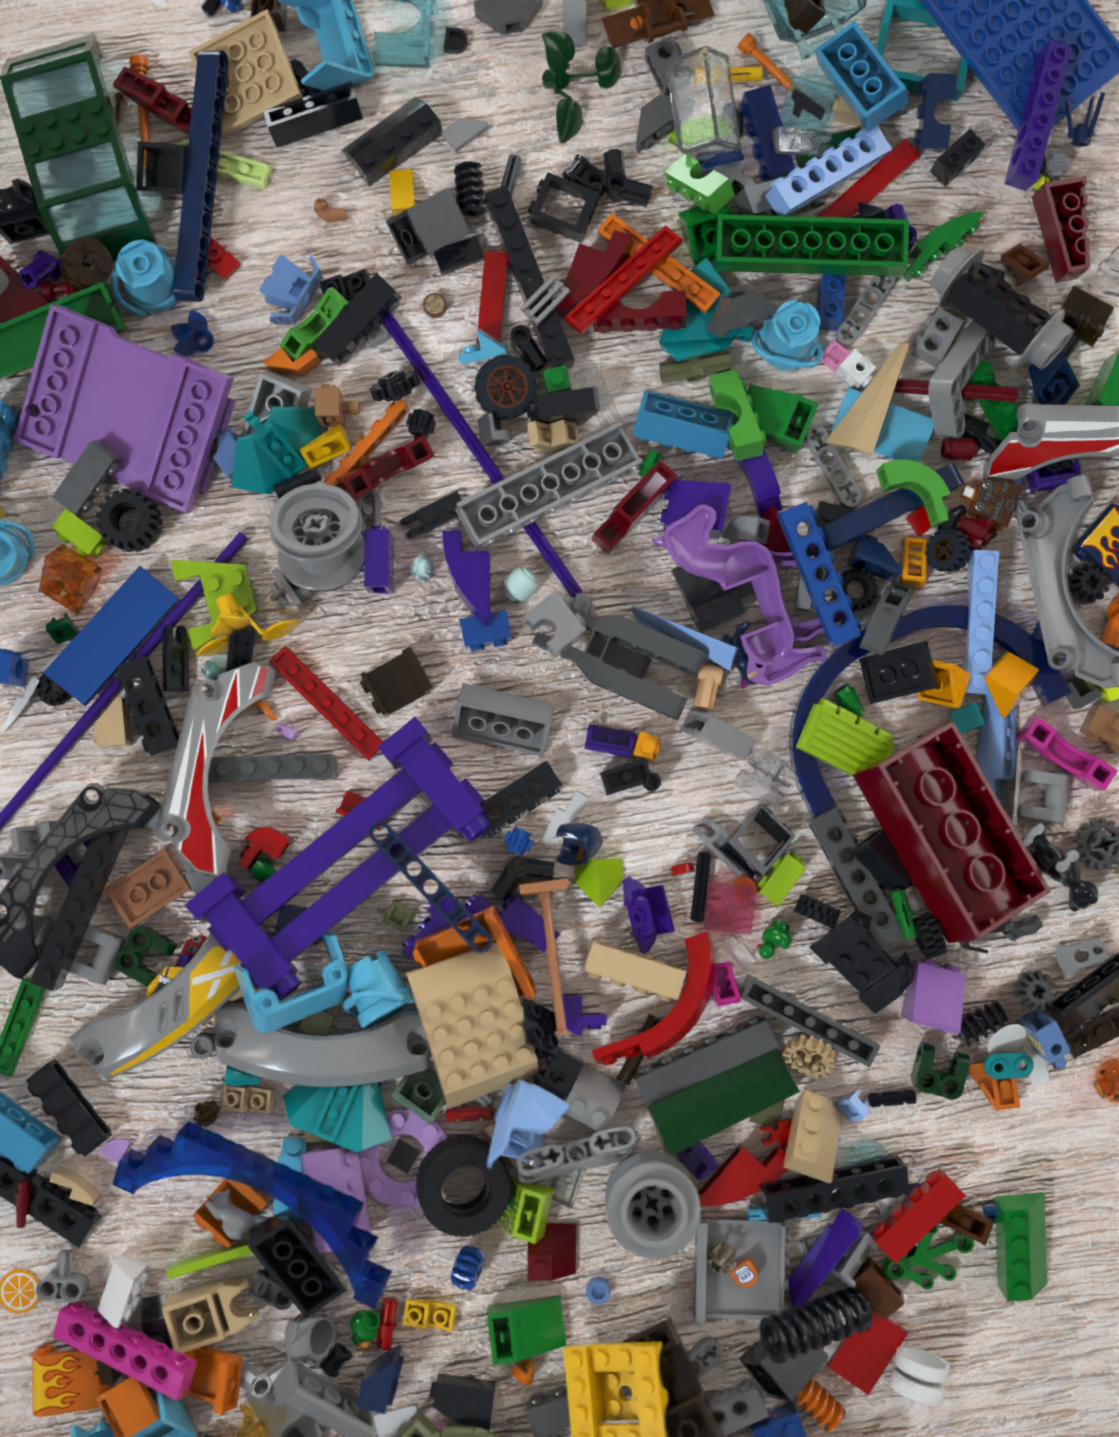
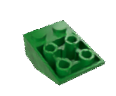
(782, 416)
(525, 1328)

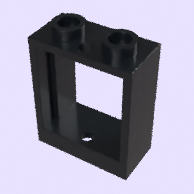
(556, 225)
(743, 857)

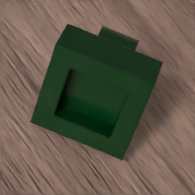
(62, 629)

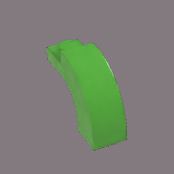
(301, 337)

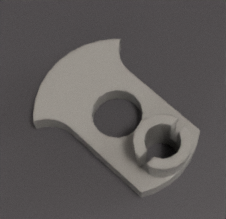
(1070, 965)

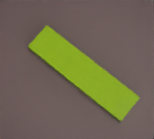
(208, 1259)

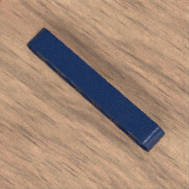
(882, 511)
(435, 898)

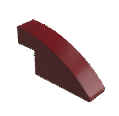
(592, 267)
(633, 507)

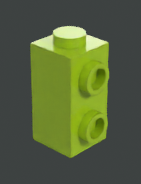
(86, 538)
(781, 878)

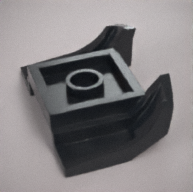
(864, 962)

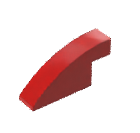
(741, 1176)

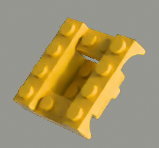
(596, 1383)

